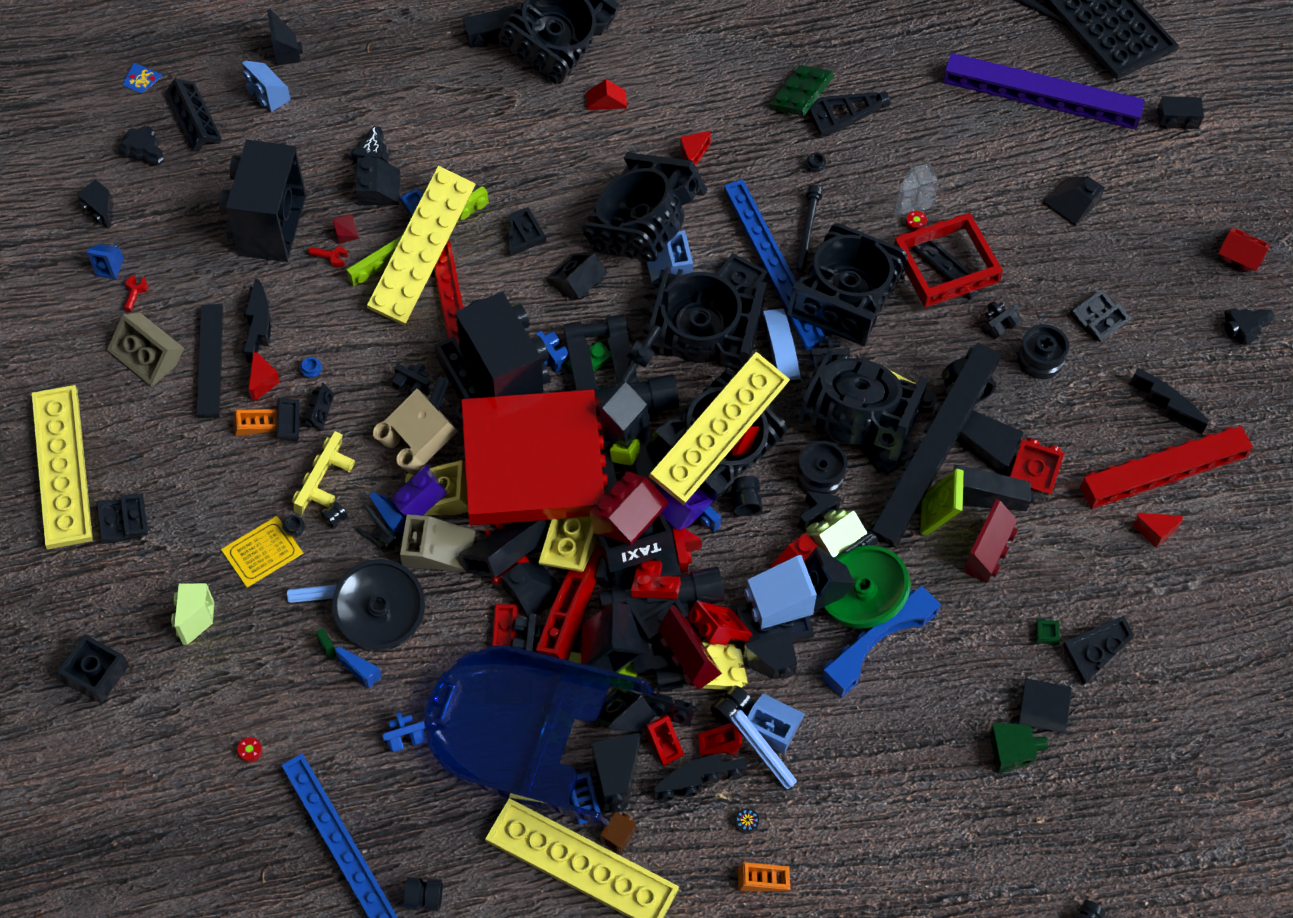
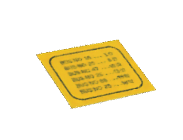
(261, 551)

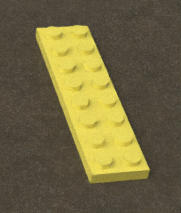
(421, 246)
(719, 428)
(61, 467)
(581, 863)

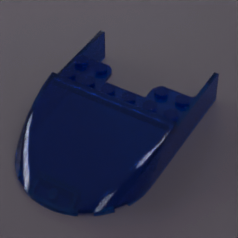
(507, 719)

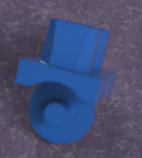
(556, 357)
(393, 737)

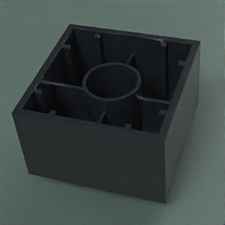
(264, 200)
(500, 348)

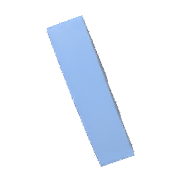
(781, 343)

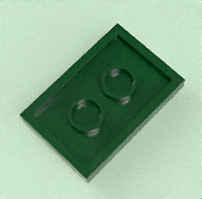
(801, 90)

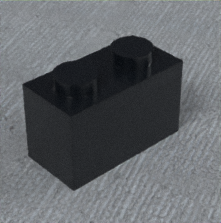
(1180, 112)

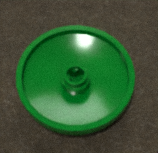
(878, 587)

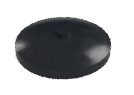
(378, 604)

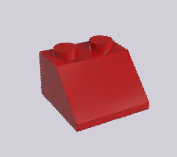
(1244, 249)

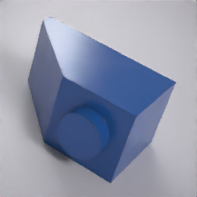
(106, 260)

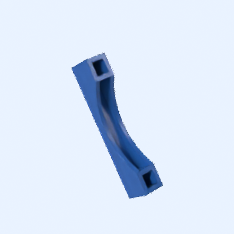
(845, 670)

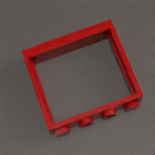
(961, 285)

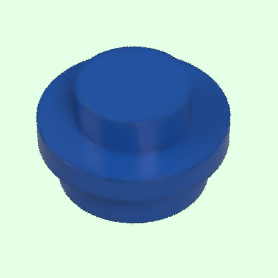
(311, 367)

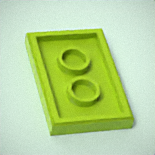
(942, 502)

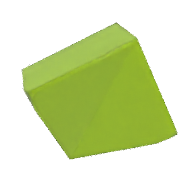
(625, 455)

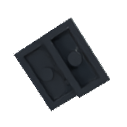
(1100, 316)
(122, 518)
(1045, 705)

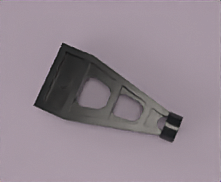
(825, 119)

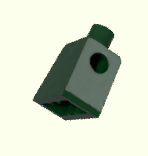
(1015, 746)

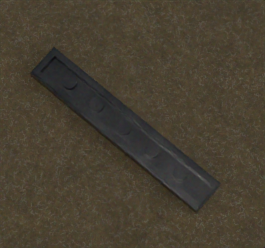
(210, 361)

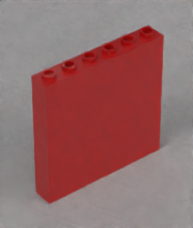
(533, 457)

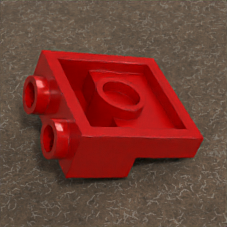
(1038, 465)
(717, 623)

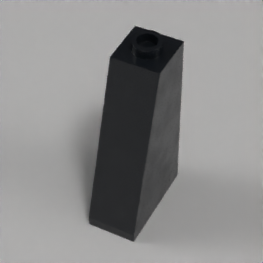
(990, 441)
(984, 487)
(503, 548)

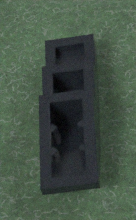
(1176, 405)

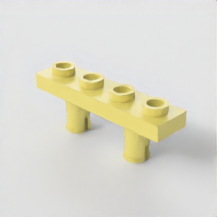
(321, 463)

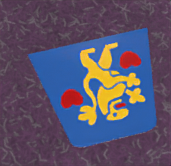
(140, 78)

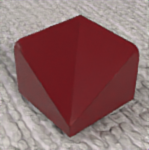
(345, 228)

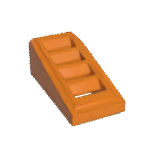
(256, 428)
(754, 868)

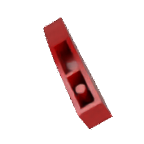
(569, 610)

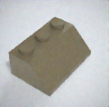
(144, 347)

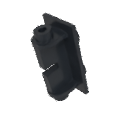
(321, 401)
(678, 712)

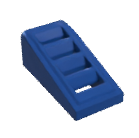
(390, 512)
(363, 670)
(585, 777)

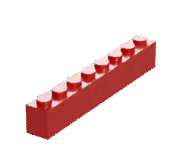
(1166, 467)

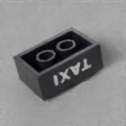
(651, 544)

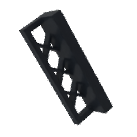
(189, 113)

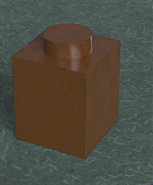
(619, 832)

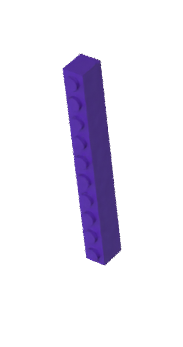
(1044, 91)

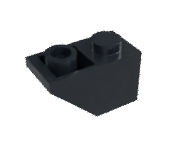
(98, 202)

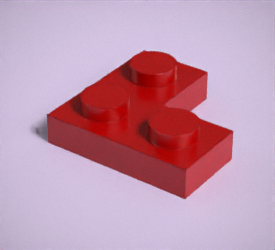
(650, 584)

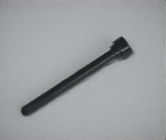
(814, 195)

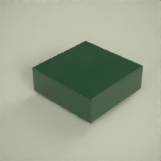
(1047, 632)
(325, 643)

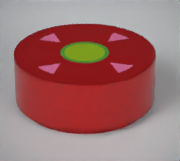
(916, 220)
(250, 749)

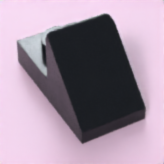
(819, 506)

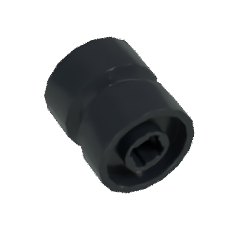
(746, 496)
(734, 700)
(423, 894)

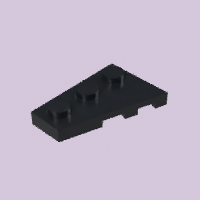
(1096, 647)

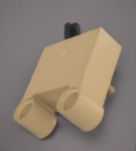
(420, 425)

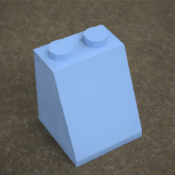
(781, 593)

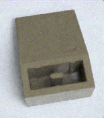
(434, 543)

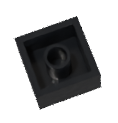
(93, 668)

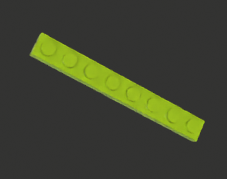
(379, 260)

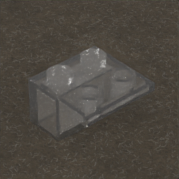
(917, 190)

